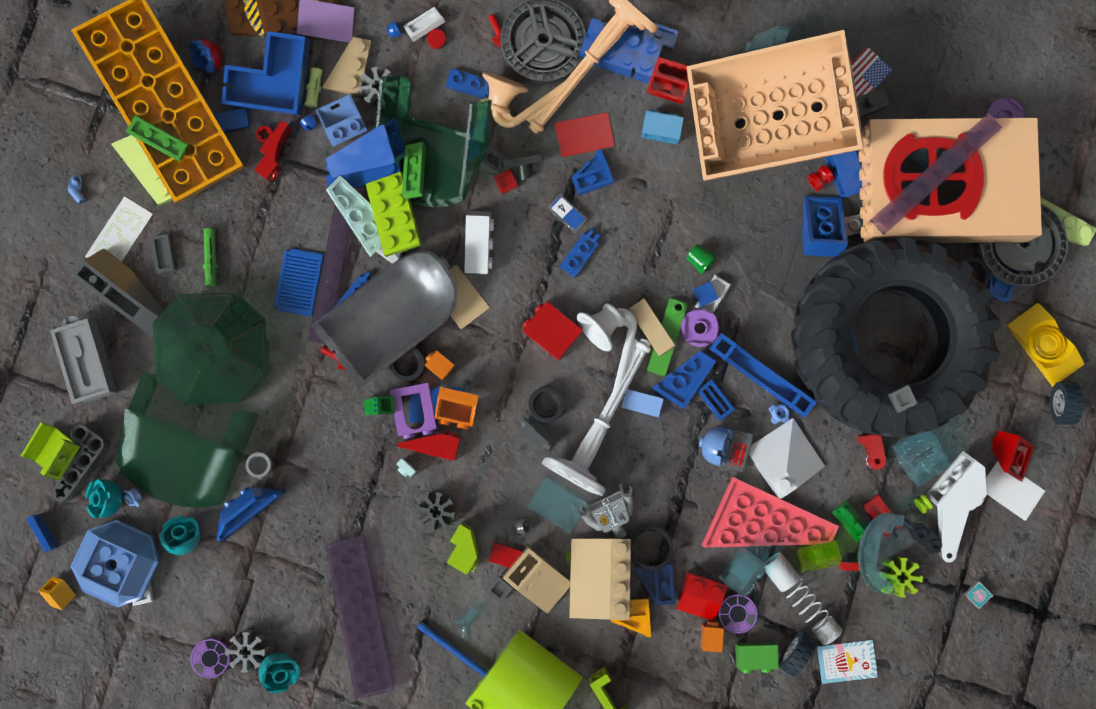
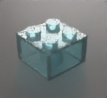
(743, 571)

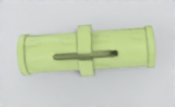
(313, 87)

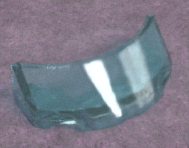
(869, 551)

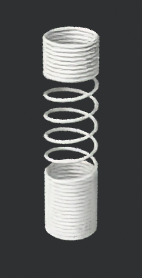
(784, 578)

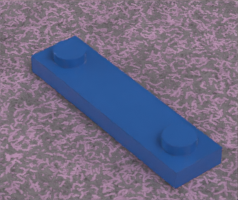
(361, 178)

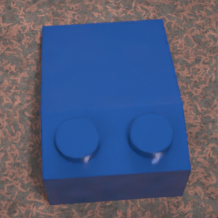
(823, 226)

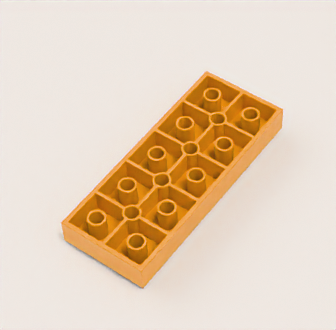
(153, 83)

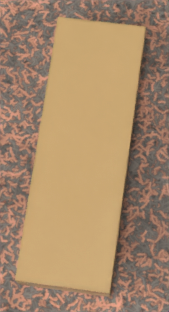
(652, 327)

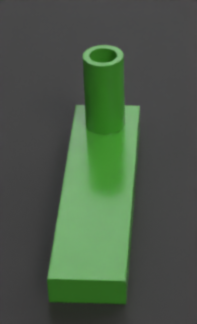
(672, 323)

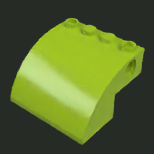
(525, 679)

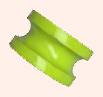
(923, 504)

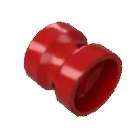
(818, 179)

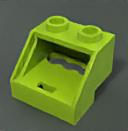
(466, 552)

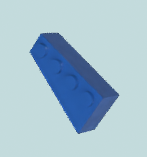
(846, 172)

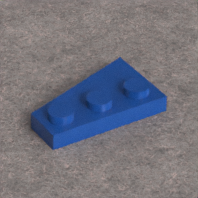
(685, 380)

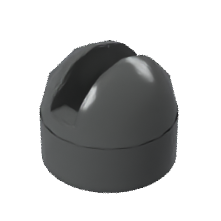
(522, 526)

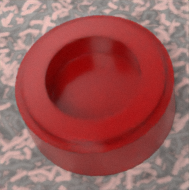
(436, 39)

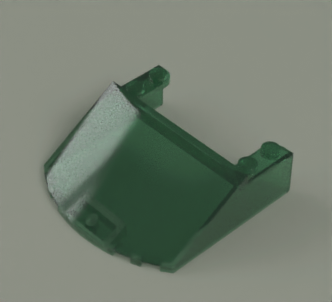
(451, 152)
(177, 462)

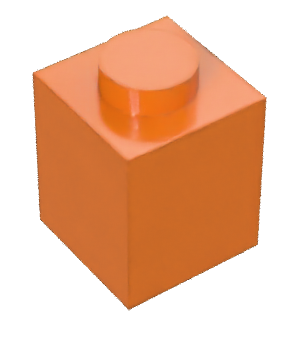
(439, 365)
(712, 637)

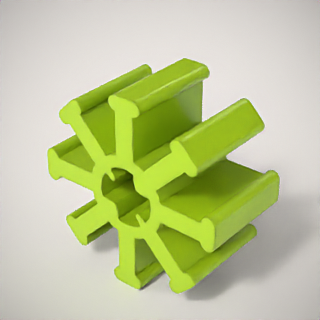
(906, 570)

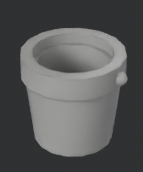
(259, 464)

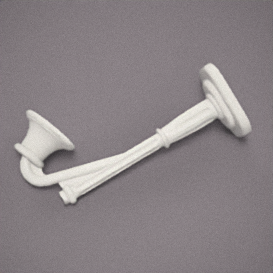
(599, 331)

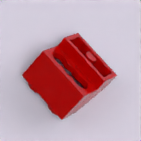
(669, 78)

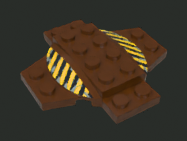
(260, 16)

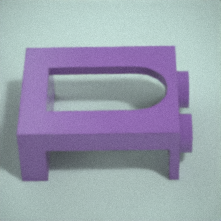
(429, 418)

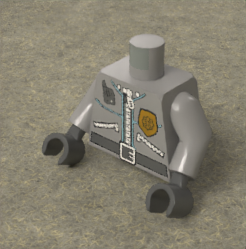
(610, 512)

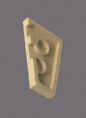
(348, 71)

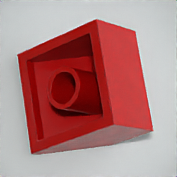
(701, 596)

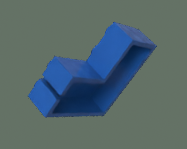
(279, 84)

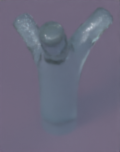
(466, 621)

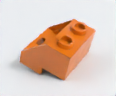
(456, 408)

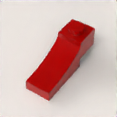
(272, 148)

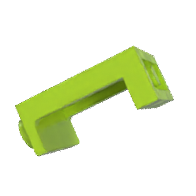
(597, 682)

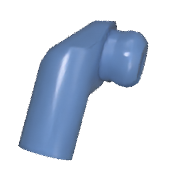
(75, 187)

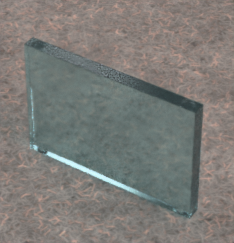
(556, 505)

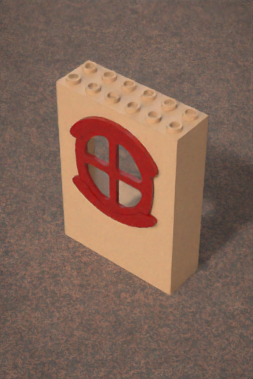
(1000, 181)

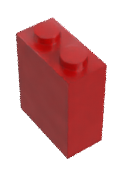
(551, 330)

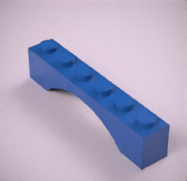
(762, 375)

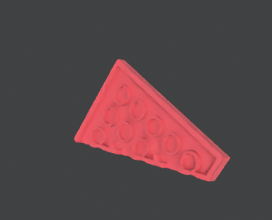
(760, 519)

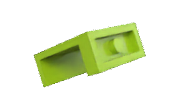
(50, 450)

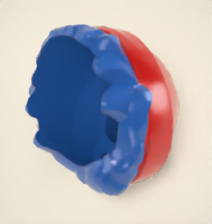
(205, 55)

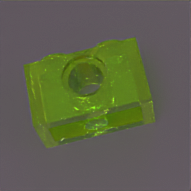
(819, 556)

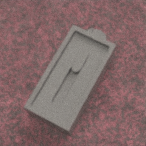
(83, 360)

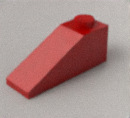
(436, 445)

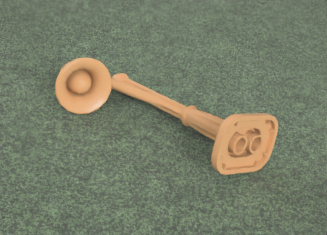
(504, 90)

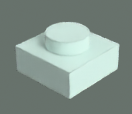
(406, 468)

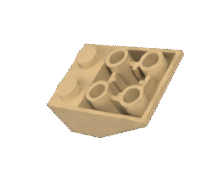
(537, 579)

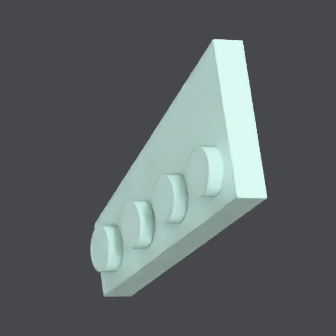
(356, 212)

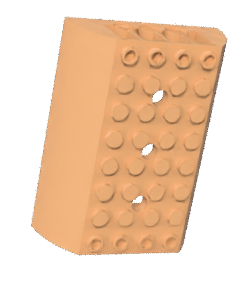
(770, 81)

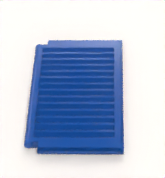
(298, 282)

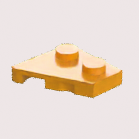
(639, 617)

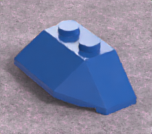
(244, 509)

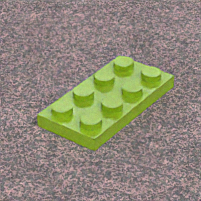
(393, 215)

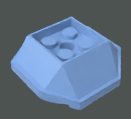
(135, 559)

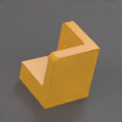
(57, 593)

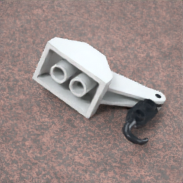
(954, 494)

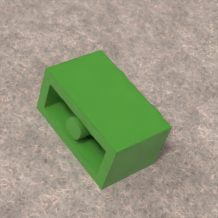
(757, 656)

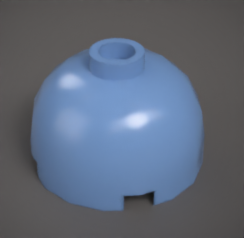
(716, 445)

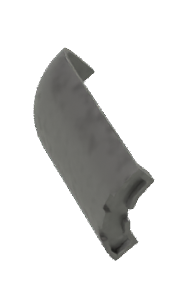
(389, 314)

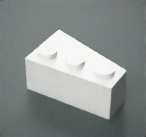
(478, 242)

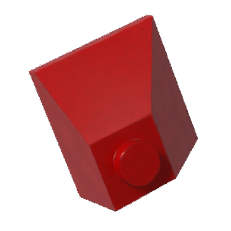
(1012, 454)

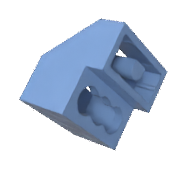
(341, 122)

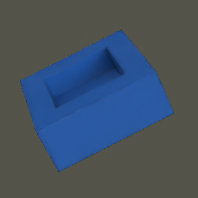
(705, 294)

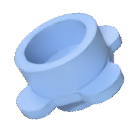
(784, 413)
(132, 497)

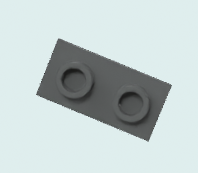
(536, 433)

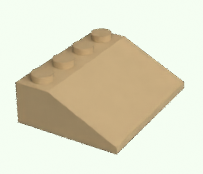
(600, 579)

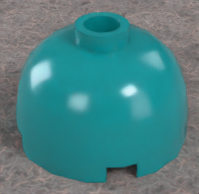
(104, 498)
(180, 535)
(278, 672)

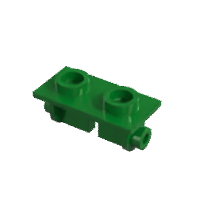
(850, 520)

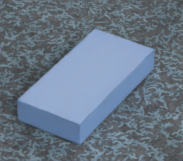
(642, 403)

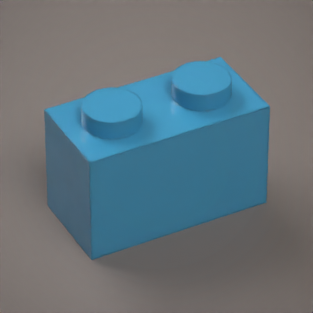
(662, 126)

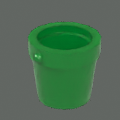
(701, 258)

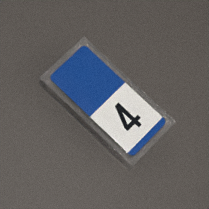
(567, 213)

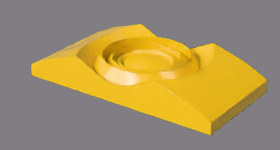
(1046, 344)

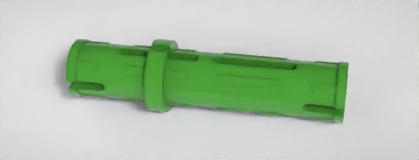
(210, 257)

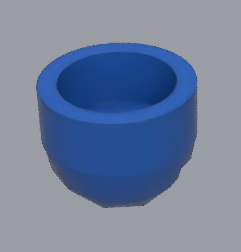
(394, 30)
(308, 122)

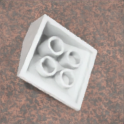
(785, 458)

